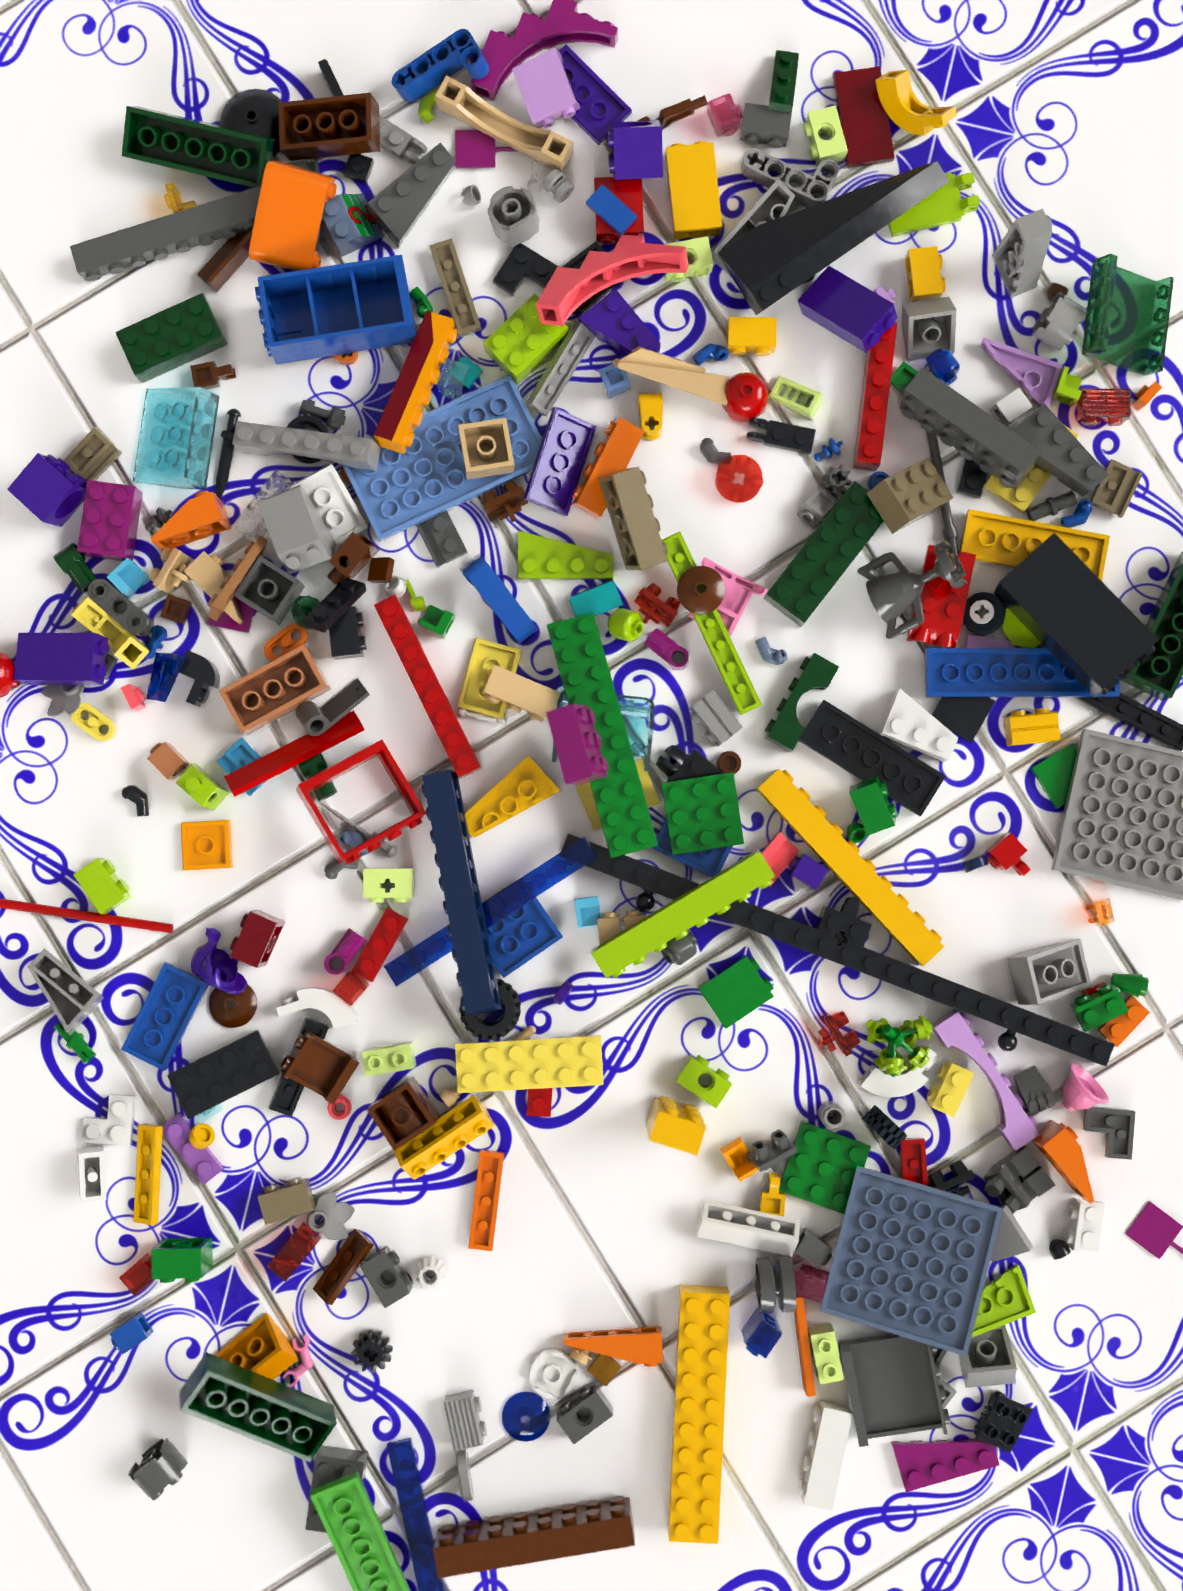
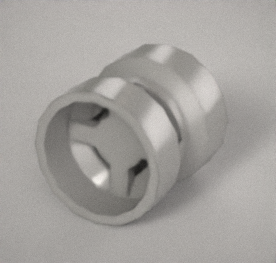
(558, 185)

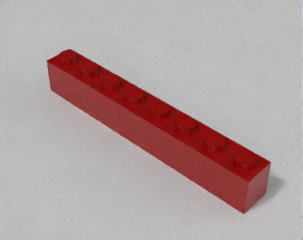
(427, 686)

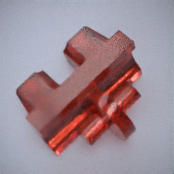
(655, 608)
(844, 1042)

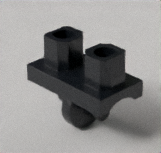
(960, 1174)

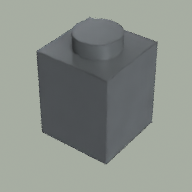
(813, 1249)

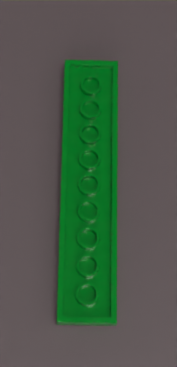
(589, 683)

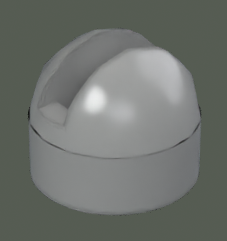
(471, 195)

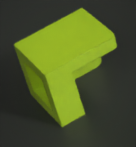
(1067, 388)

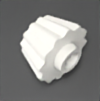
(431, 1264)

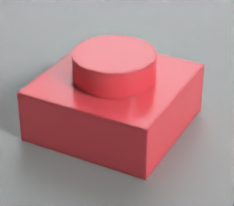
(134, 697)

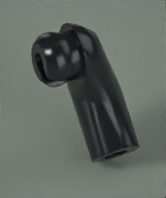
(138, 797)

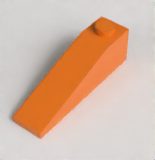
(634, 1345)

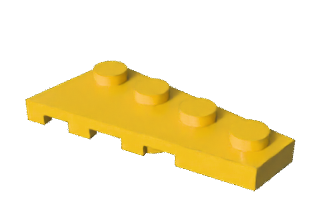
(511, 796)

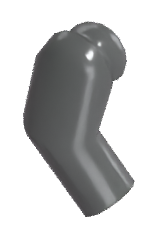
(711, 453)

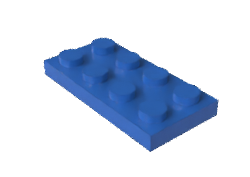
(165, 1016)

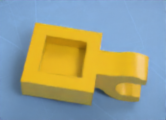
(773, 1200)

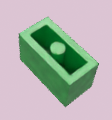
(873, 805)

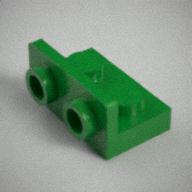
(1099, 1006)

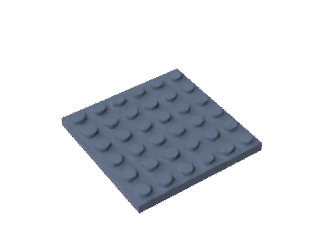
(911, 1260)

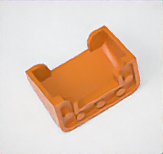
(290, 216)

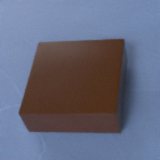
(381, 570)
(176, 609)

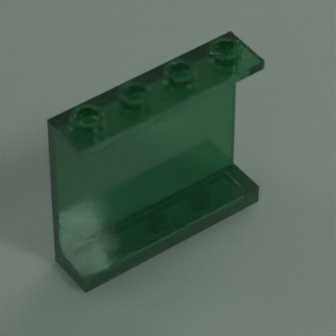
(1126, 317)

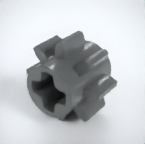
(843, 478)

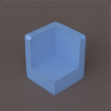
(615, 380)

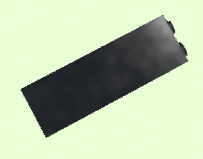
(1076, 616)

